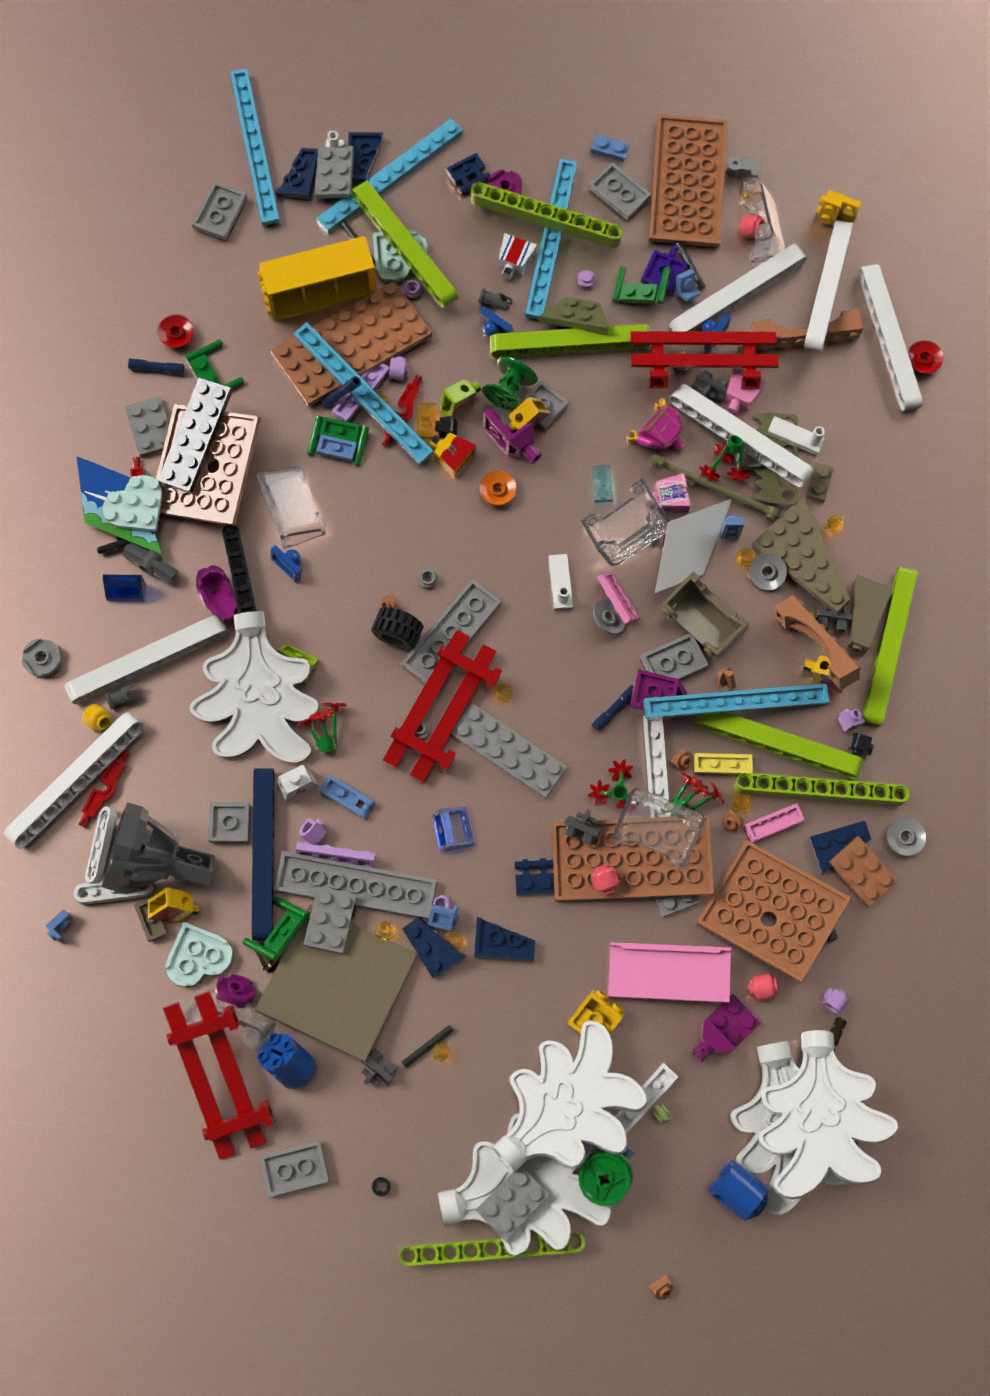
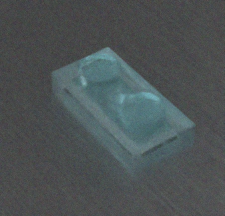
(602, 483)

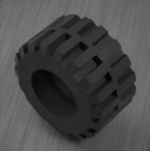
(397, 628)

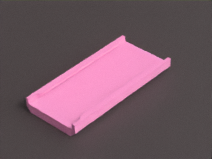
(670, 972)

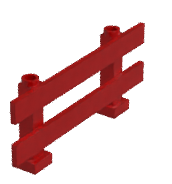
(748, 360)
(432, 752)
(213, 1025)

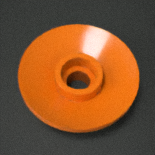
(497, 480)

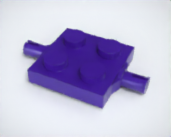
(656, 265)

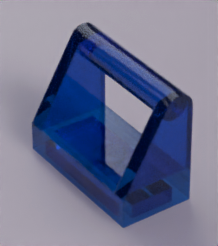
(124, 587)
(444, 828)

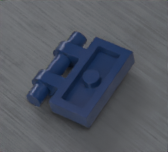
(465, 169)
(534, 883)

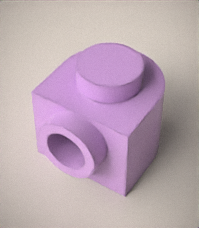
(398, 368)
(850, 719)
(312, 831)
(835, 1000)

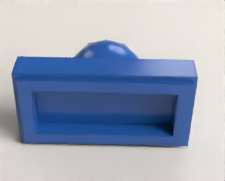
(494, 323)
(711, 325)
(287, 562)

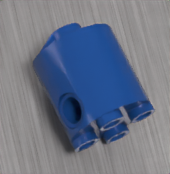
(286, 1061)
(740, 1191)

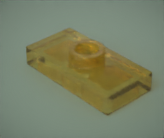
(426, 420)

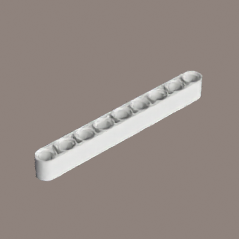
(828, 285)
(740, 289)
(890, 337)
(755, 443)
(146, 659)
(73, 780)

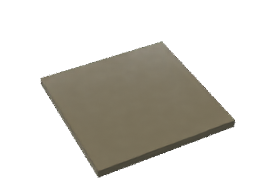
(336, 994)

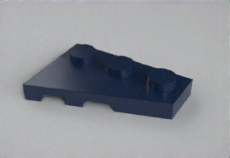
(365, 151)
(301, 176)
(830, 843)
(500, 943)
(432, 949)

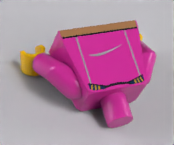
(661, 429)

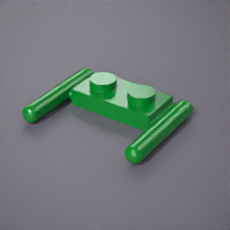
(640, 292)
(203, 368)
(340, 430)
(282, 933)

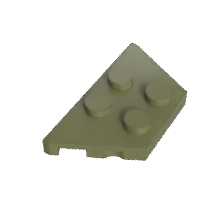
(576, 314)

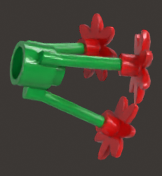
(727, 451)
(326, 742)
(699, 787)
(618, 790)

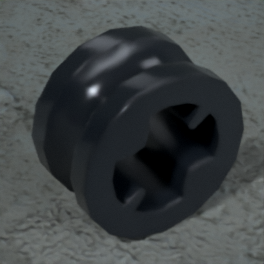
(380, 1193)

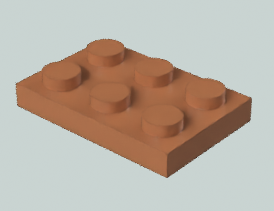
(862, 871)

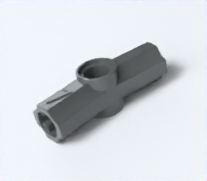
(150, 563)

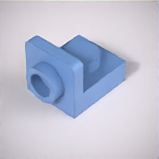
(686, 286)
(443, 917)
(58, 923)

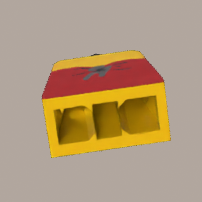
(530, 410)
(453, 452)
(820, 671)
(171, 905)

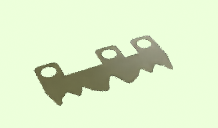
(771, 491)

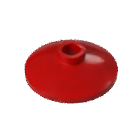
(172, 325)
(928, 351)

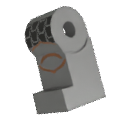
(742, 167)

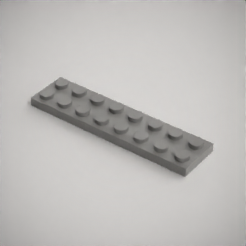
(372, 886)

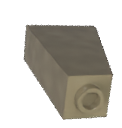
(867, 607)

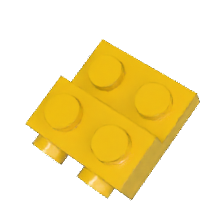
(837, 207)
(599, 1010)

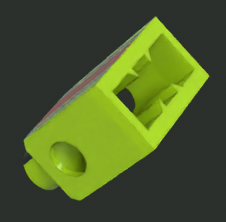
(458, 398)

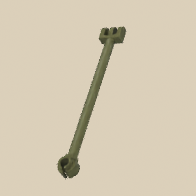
(772, 513)

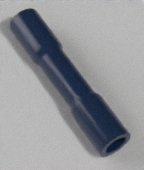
(143, 365)
(348, 387)
(606, 716)

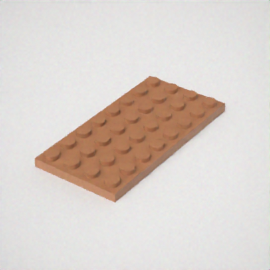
(688, 180)
(362, 334)
(639, 869)

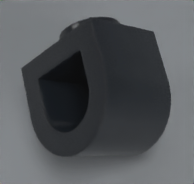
(446, 425)
(860, 745)

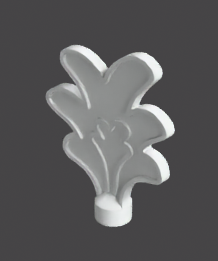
(258, 693)
(570, 1103)
(753, 1117)
(821, 1119)
(547, 1220)

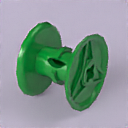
(514, 373)
(600, 1190)

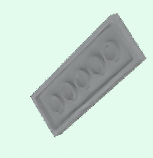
(465, 614)
(508, 750)

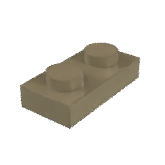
(820, 482)
(152, 928)

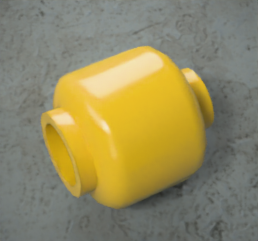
(97, 718)

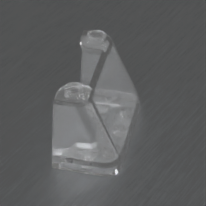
(768, 236)
(291, 505)
(629, 526)
(659, 826)
(257, 1025)

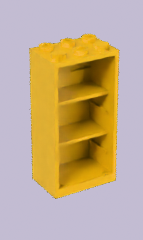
(317, 278)

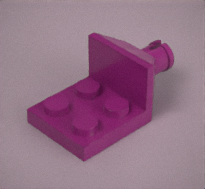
(511, 443)
(654, 685)
(725, 1029)

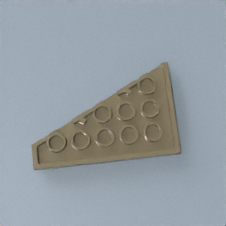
(805, 554)

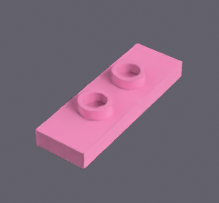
(618, 598)
(774, 823)

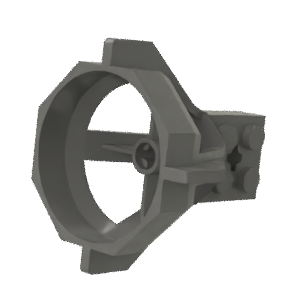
(160, 856)

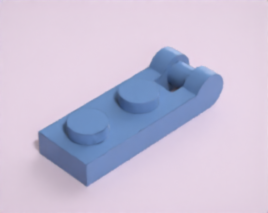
(346, 796)

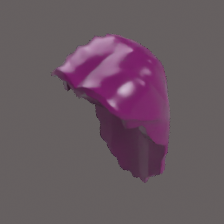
(216, 592)

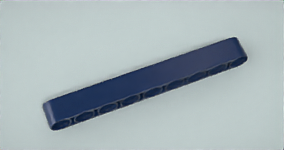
(263, 853)

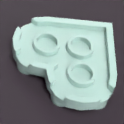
(388, 262)
(136, 506)
(196, 955)

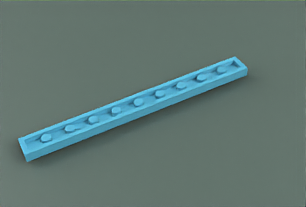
(254, 147)
(393, 173)
(550, 242)
(363, 394)
(735, 701)

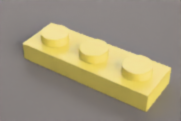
(722, 763)

